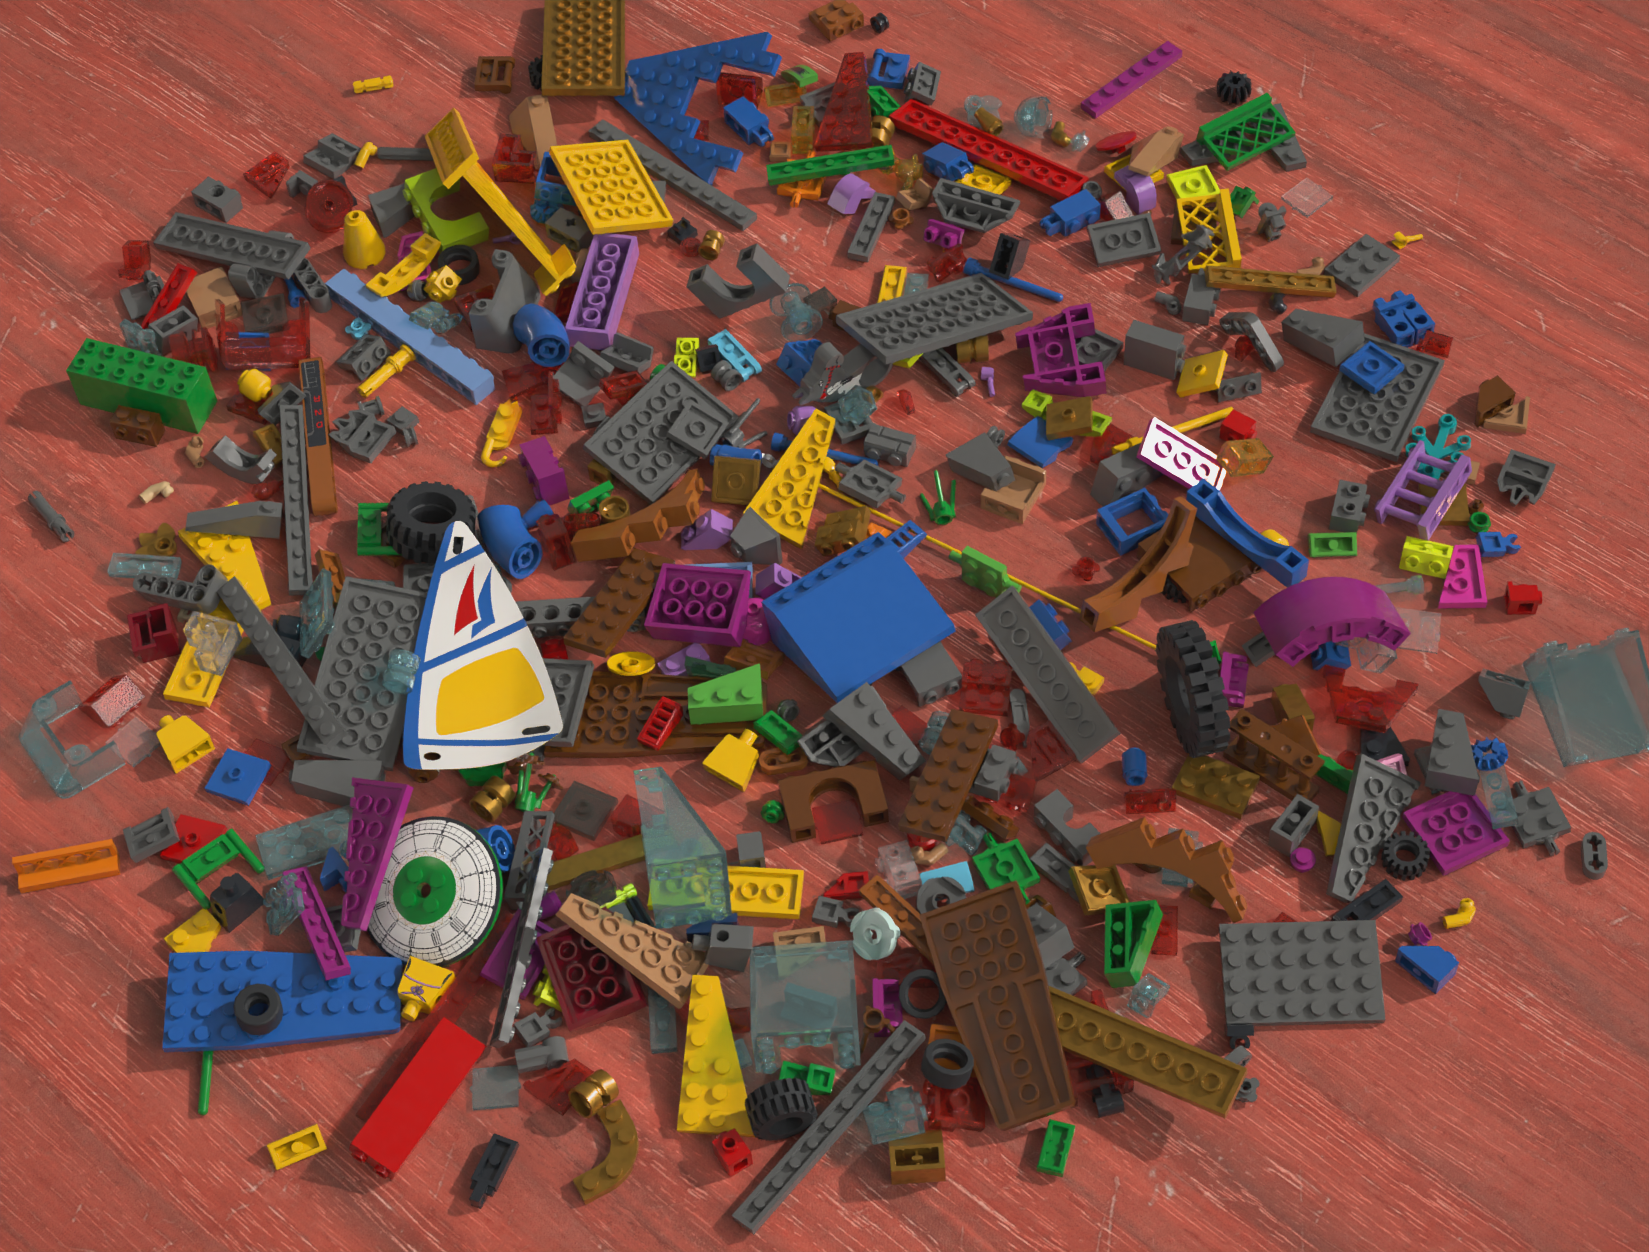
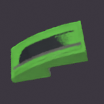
(801, 75)

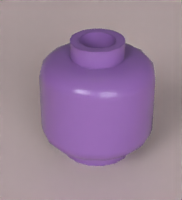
(798, 417)

